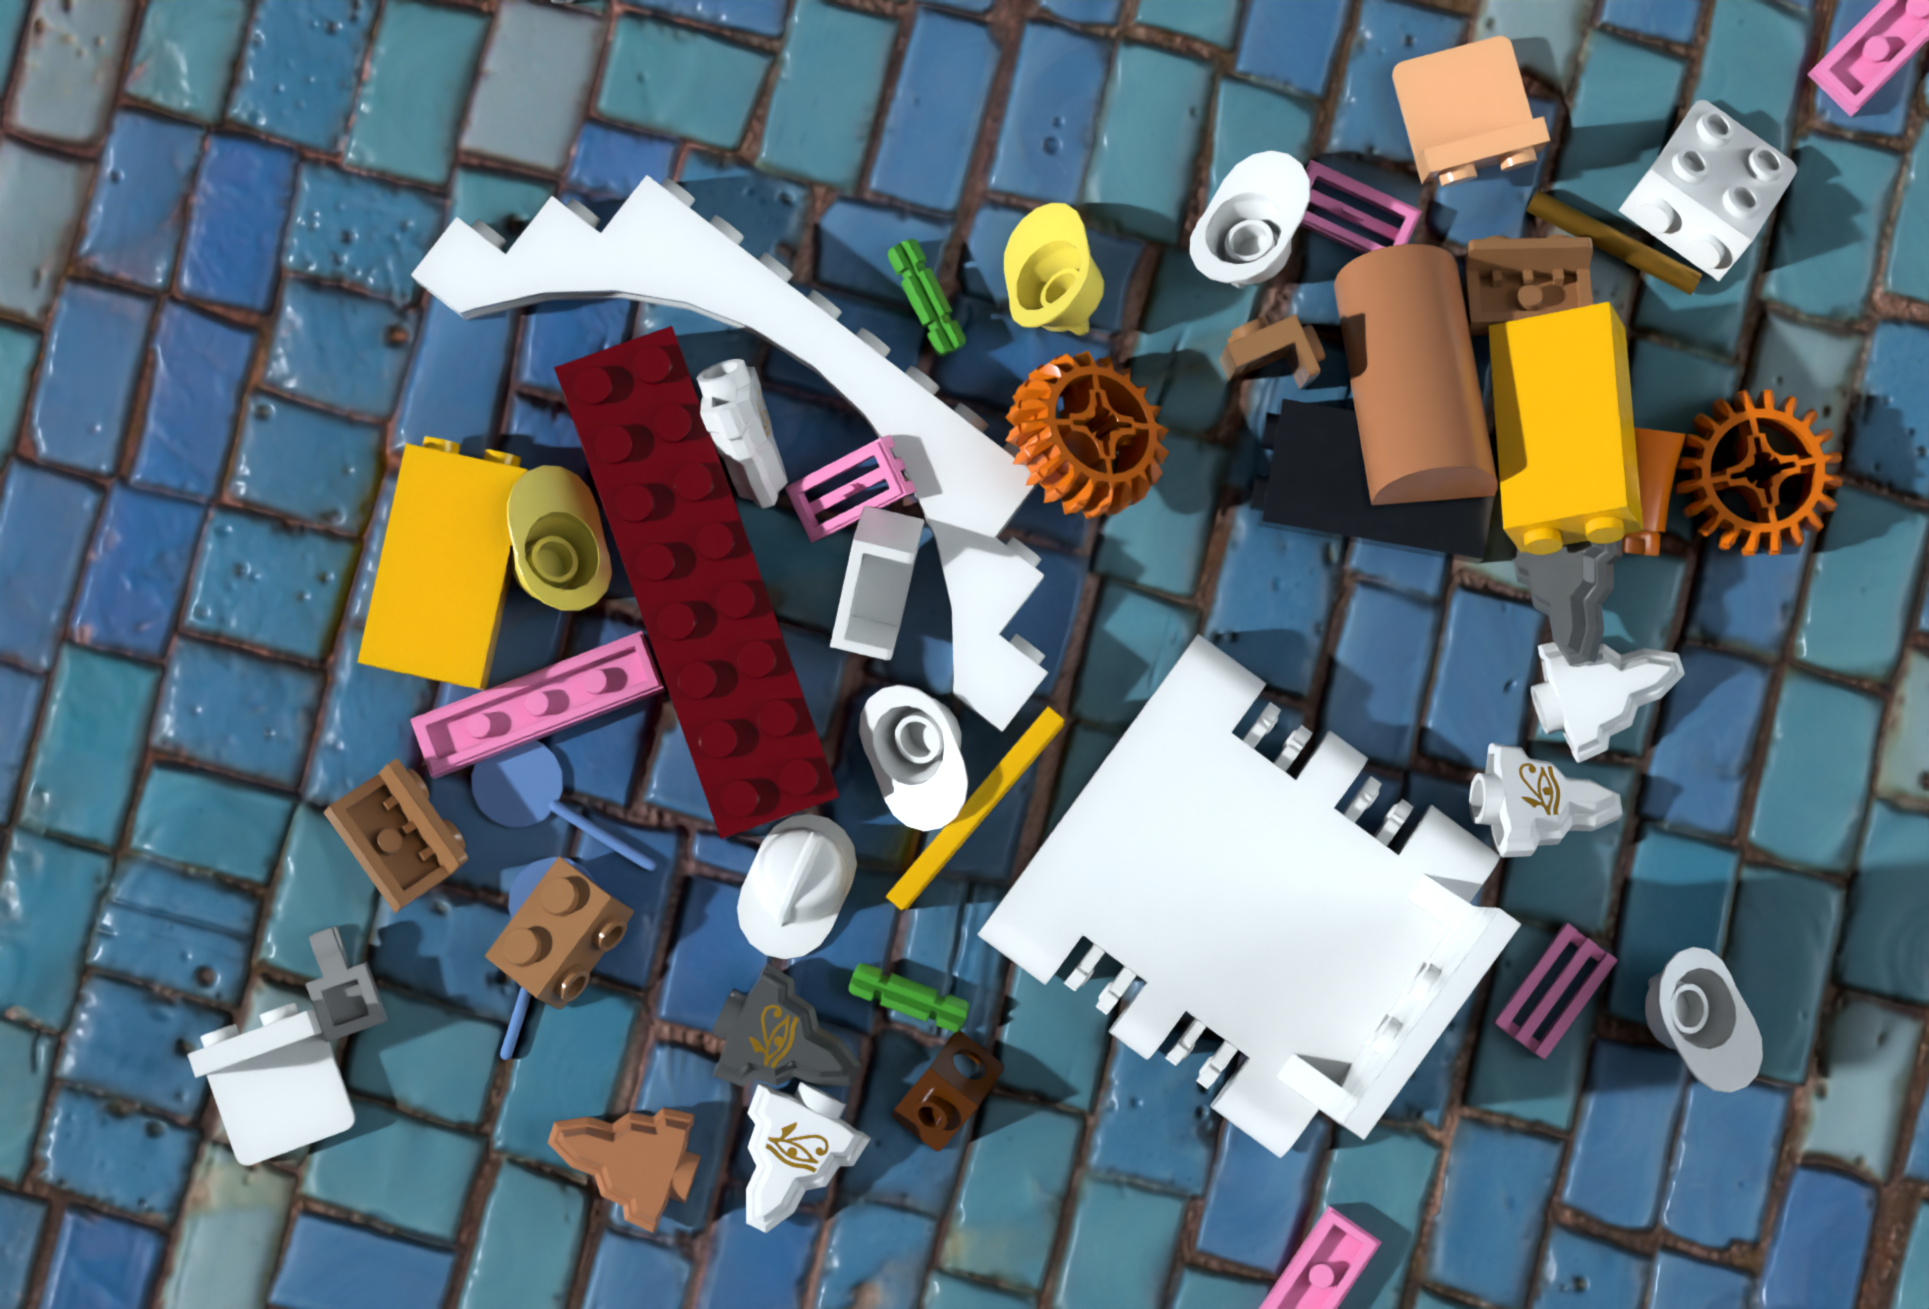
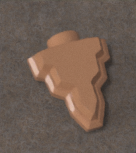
(634, 1160)

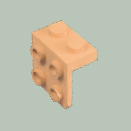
(1467, 111)

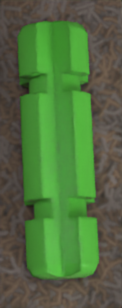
(926, 297)
(909, 997)

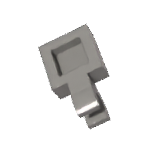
(345, 995)

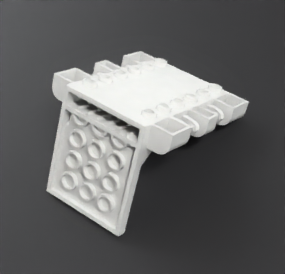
(1258, 908)

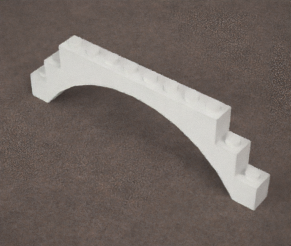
(676, 259)

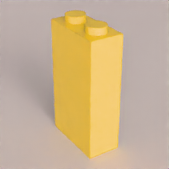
(1565, 429)
(443, 566)

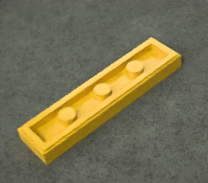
(976, 809)

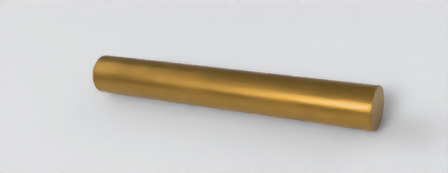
(1614, 242)

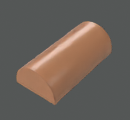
(1414, 376)

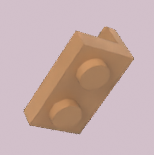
(1524, 278)
(1261, 344)
(398, 835)
(560, 935)

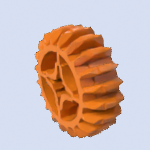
(1754, 445)
(1076, 452)

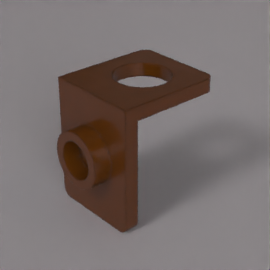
(945, 1097)

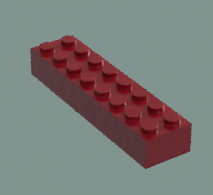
(697, 583)

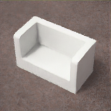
(877, 583)

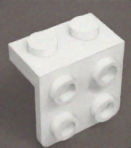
(1710, 189)
(274, 1084)

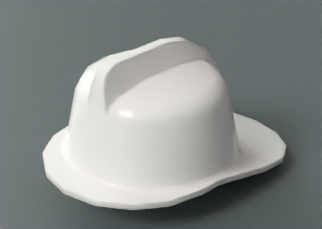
(1252, 220)
(915, 756)
(796, 886)
(1705, 1019)

